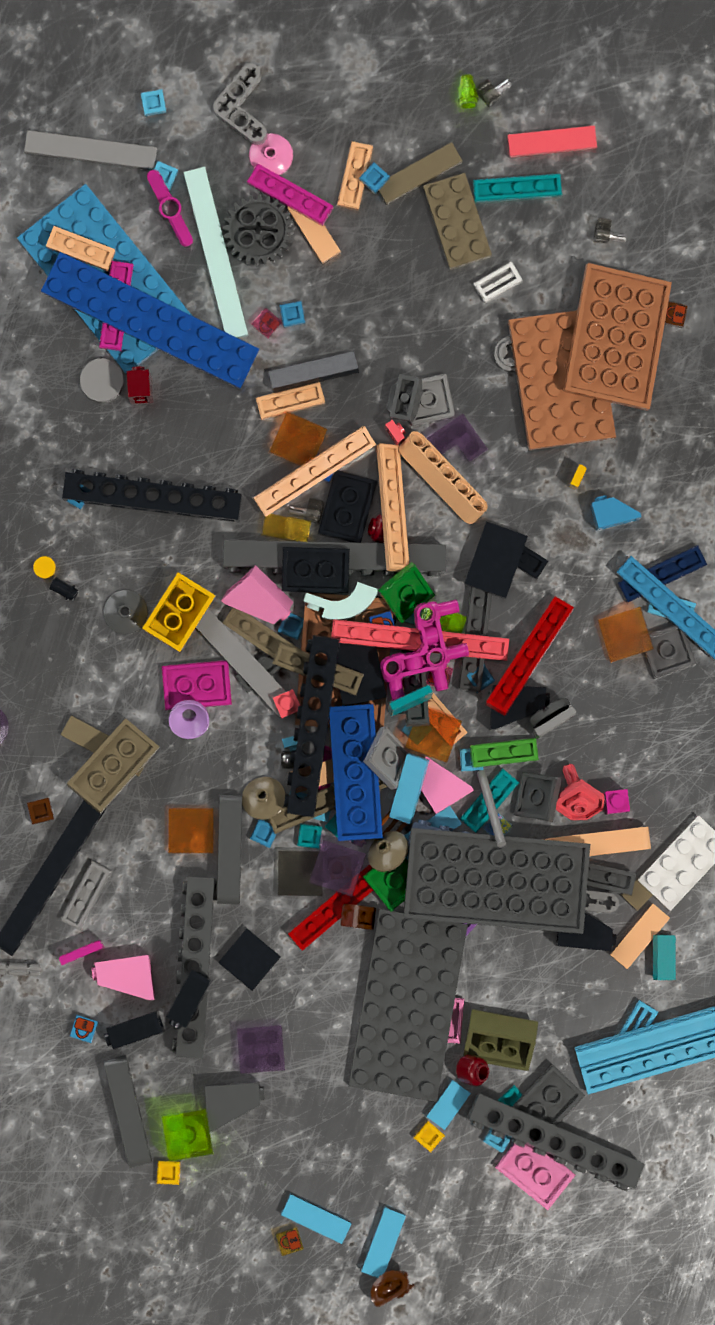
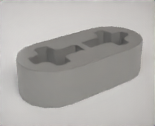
(599, 907)

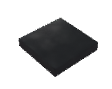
(249, 959)

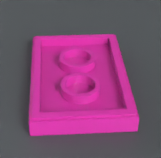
(199, 682)

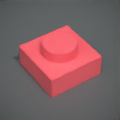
(395, 431)
(286, 703)

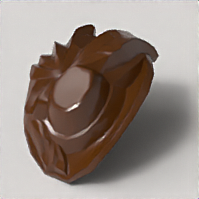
(390, 1286)

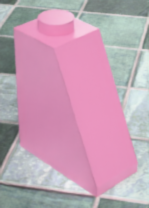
(258, 597)
(442, 787)
(126, 975)

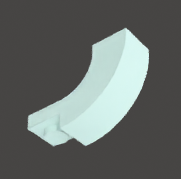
(344, 609)

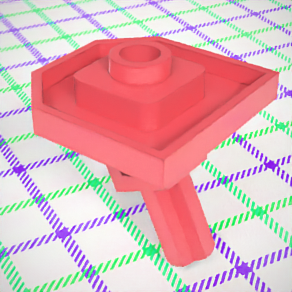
(579, 798)

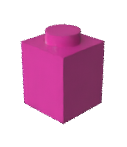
(616, 801)

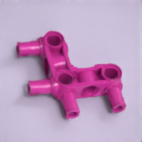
(431, 641)

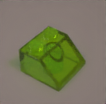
(186, 1134)

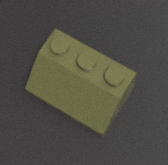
(501, 1039)

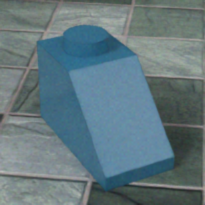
(612, 512)

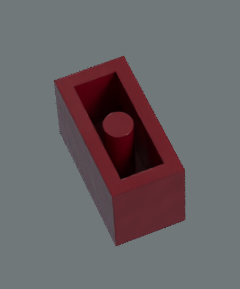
(139, 386)

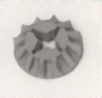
(501, 352)

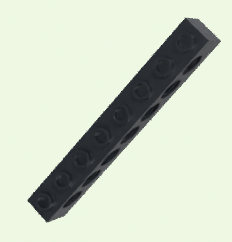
(229, 512)
(307, 805)

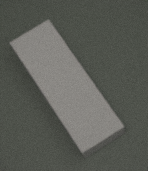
(85, 895)

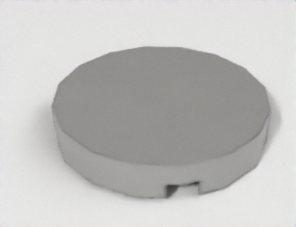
(101, 380)

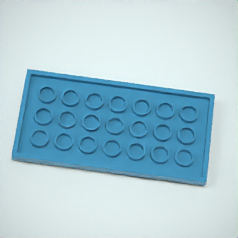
(88, 218)

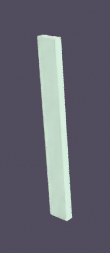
(215, 252)

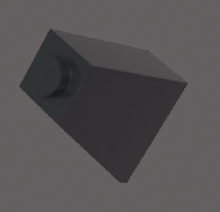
(526, 704)
(595, 936)
(189, 999)
(134, 1030)

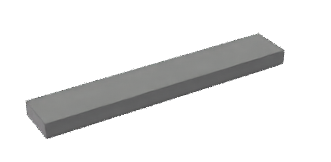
(90, 150)
(240, 659)

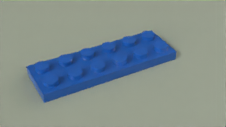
(354, 782)

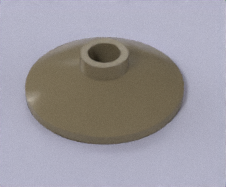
(270, 805)
(388, 851)

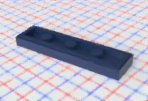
(669, 570)

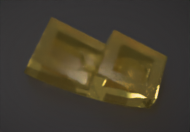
(286, 528)

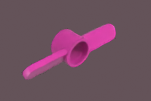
(163, 195)

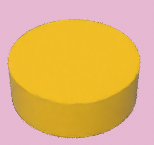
(44, 567)

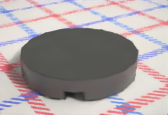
(550, 712)

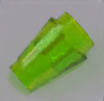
(467, 93)

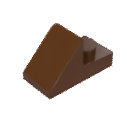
(358, 916)

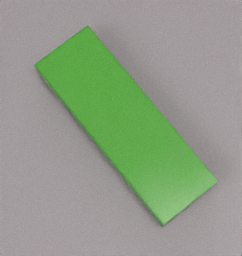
(504, 752)

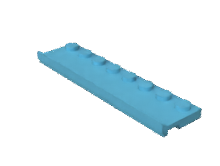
(647, 1050)

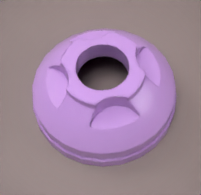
(186, 727)

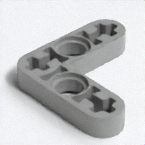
(235, 110)

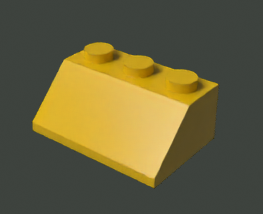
(178, 612)

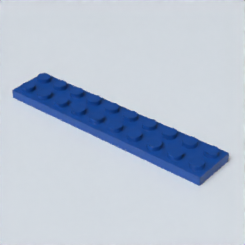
(149, 320)

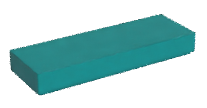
(500, 788)

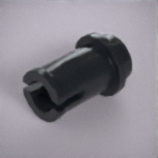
(64, 589)

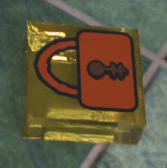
(289, 1241)

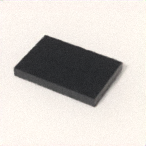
(347, 507)
(496, 560)
(315, 569)
(366, 661)

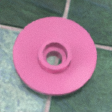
(280, 161)

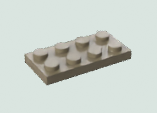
(457, 221)
(113, 766)

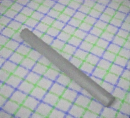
(490, 805)

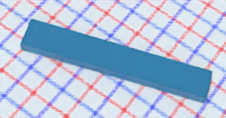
(669, 605)

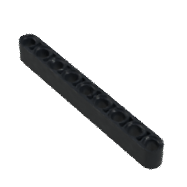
(48, 877)

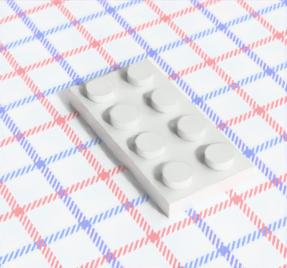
(681, 864)

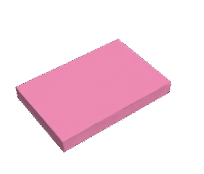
(535, 1174)

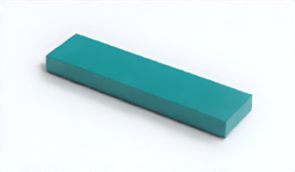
(517, 188)

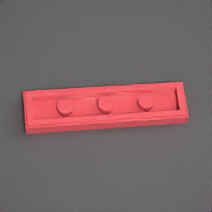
(552, 141)

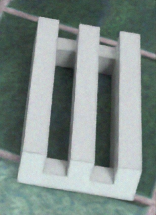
(477, 285)

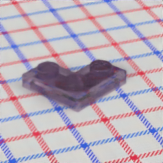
(460, 434)

